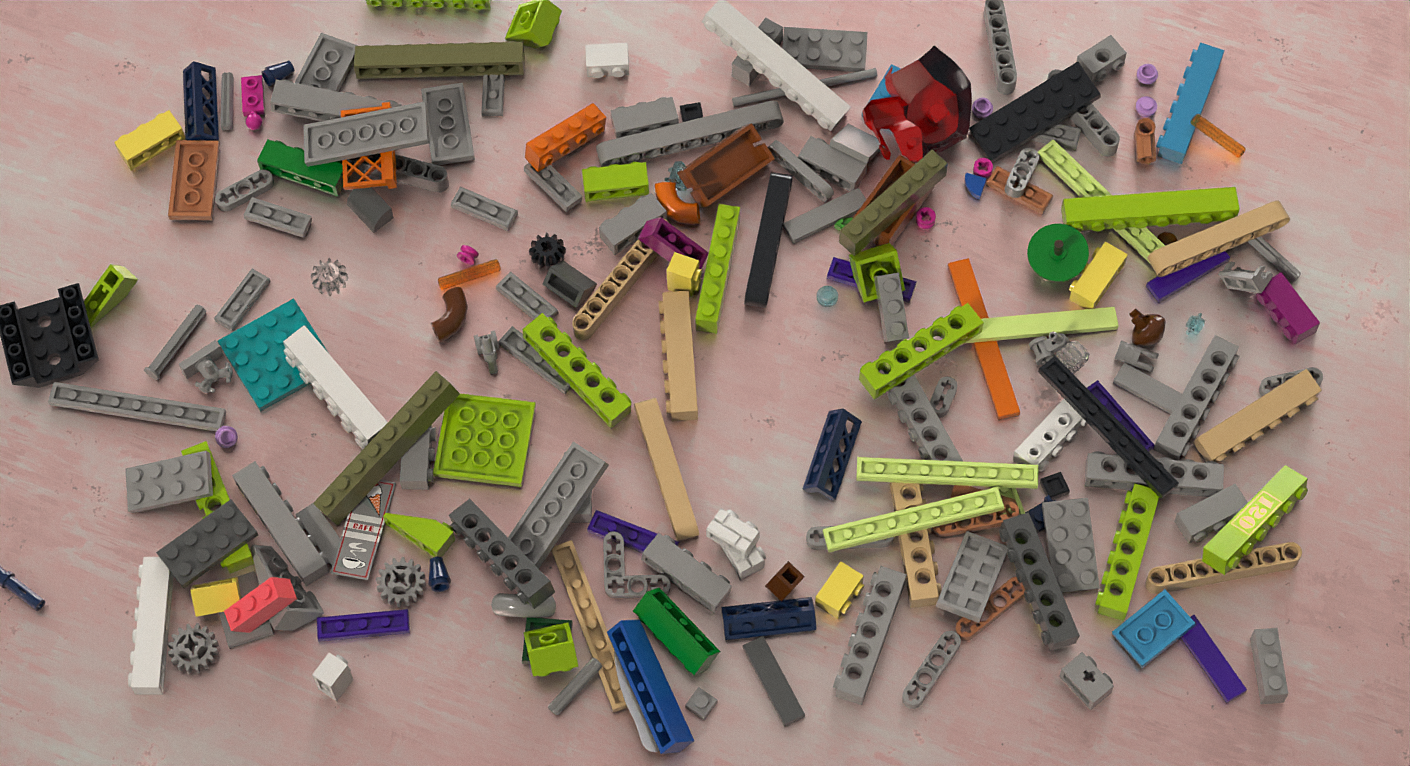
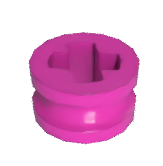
(983, 162)
(923, 212)
(467, 254)

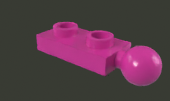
(253, 100)

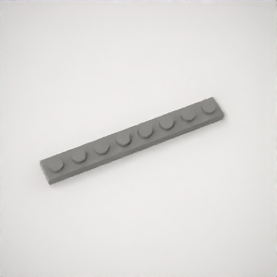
(137, 406)

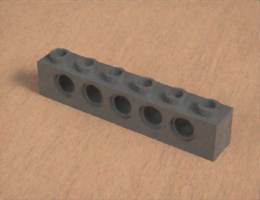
(470, 515)
(1023, 527)

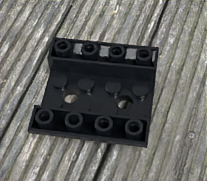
(31, 347)

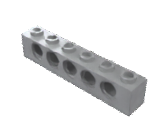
(1220, 351)
(930, 427)
(1120, 479)
(855, 689)

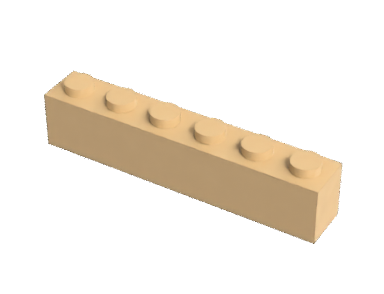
(679, 356)
(1257, 417)

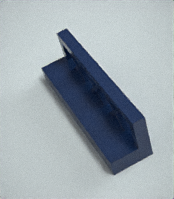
(195, 100)
(829, 449)
(769, 621)

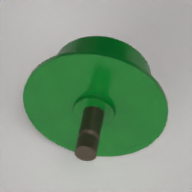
(1058, 252)

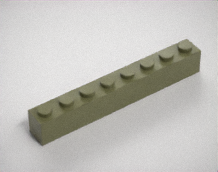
(439, 60)
(386, 448)

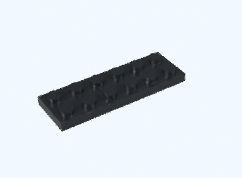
(1035, 112)

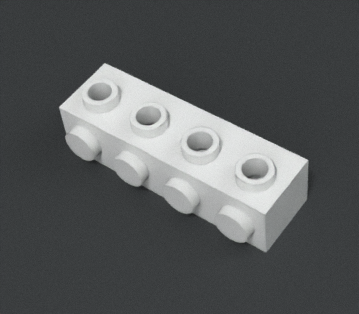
(1049, 436)

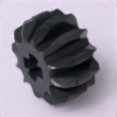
(546, 243)

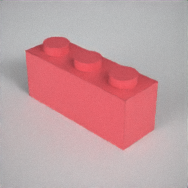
(260, 604)

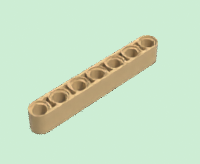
(1218, 238)
(614, 286)
(666, 469)
(1193, 579)

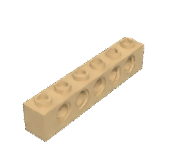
(919, 594)

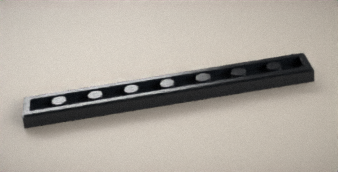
(1108, 427)

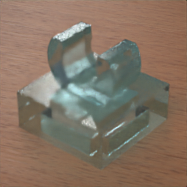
(678, 165)

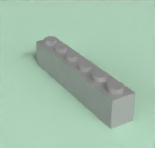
(317, 103)
(281, 524)

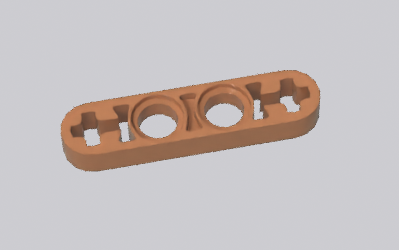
(977, 524)
(993, 610)

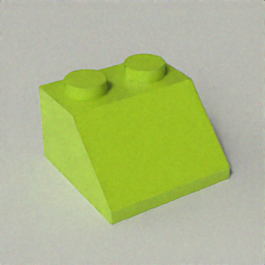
(534, 23)
(872, 263)
(551, 649)

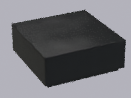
(691, 111)
(1054, 485)

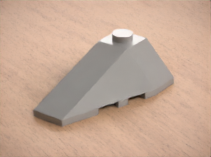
(299, 612)

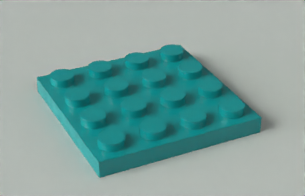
(259, 355)

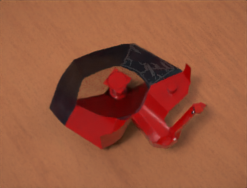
(926, 106)

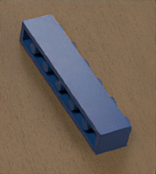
(650, 686)

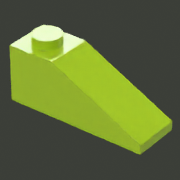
(108, 292)
(423, 532)

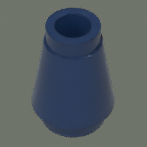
(277, 72)
(438, 575)

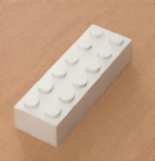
(333, 386)

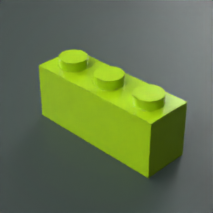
(615, 181)

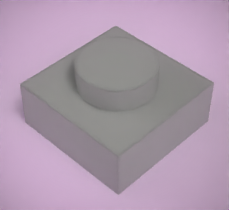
(701, 703)

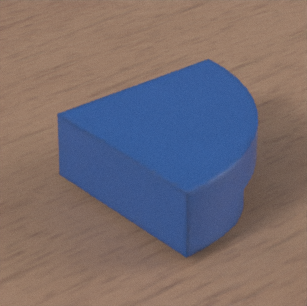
(975, 184)

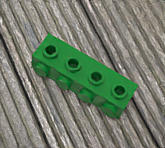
(290, 165)
(676, 631)

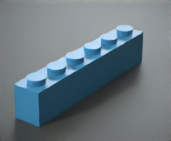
(1190, 102)

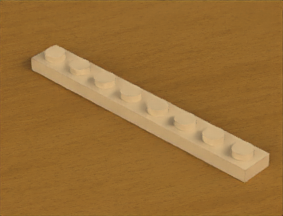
(589, 620)

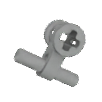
(487, 346)
(1046, 347)

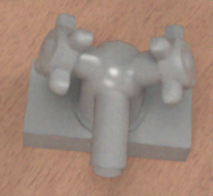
(204, 363)

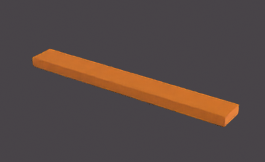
(987, 352)

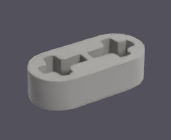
(947, 399)

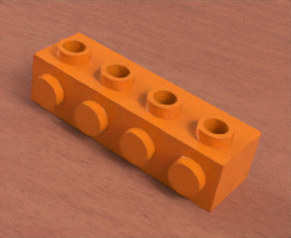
(565, 137)

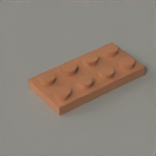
(193, 180)

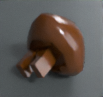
(1147, 329)

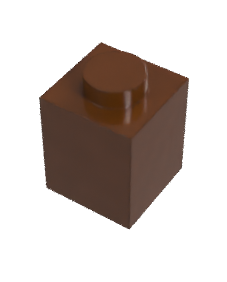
(784, 581)

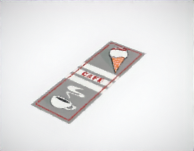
(363, 533)

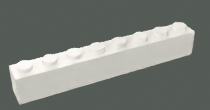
(775, 64)

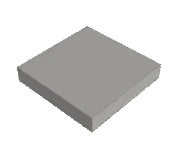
(856, 143)

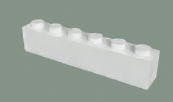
(152, 628)

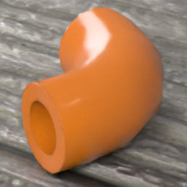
(676, 208)

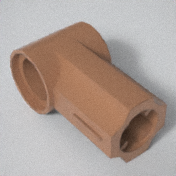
(1145, 141)

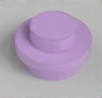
(1147, 74)
(1146, 106)
(982, 108)
(226, 436)

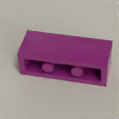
(666, 240)
(1288, 309)

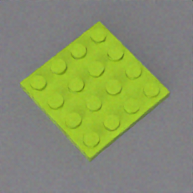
(485, 440)

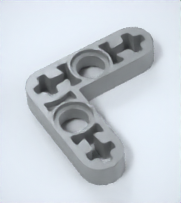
(619, 575)

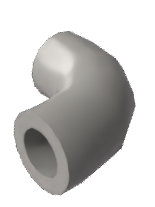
(511, 606)

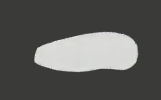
(644, 731)

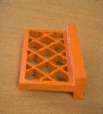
(387, 161)

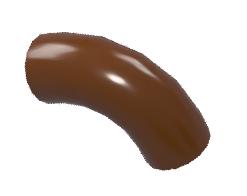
(454, 315)

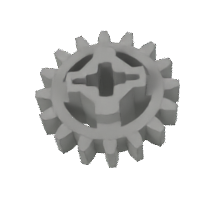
(394, 588)
(184, 648)

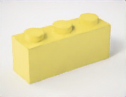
(149, 139)
(1097, 276)

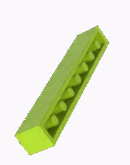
(1150, 209)

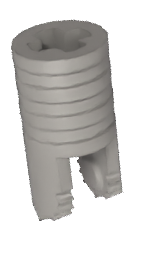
(1130, 353)

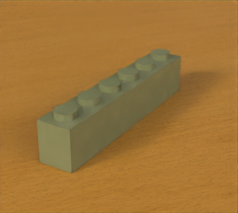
(893, 202)

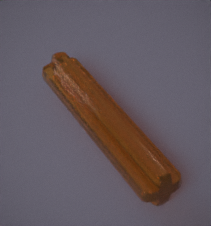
(1217, 135)
(469, 274)

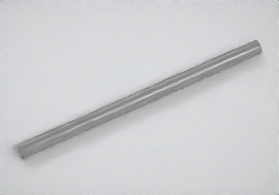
(827, 81)

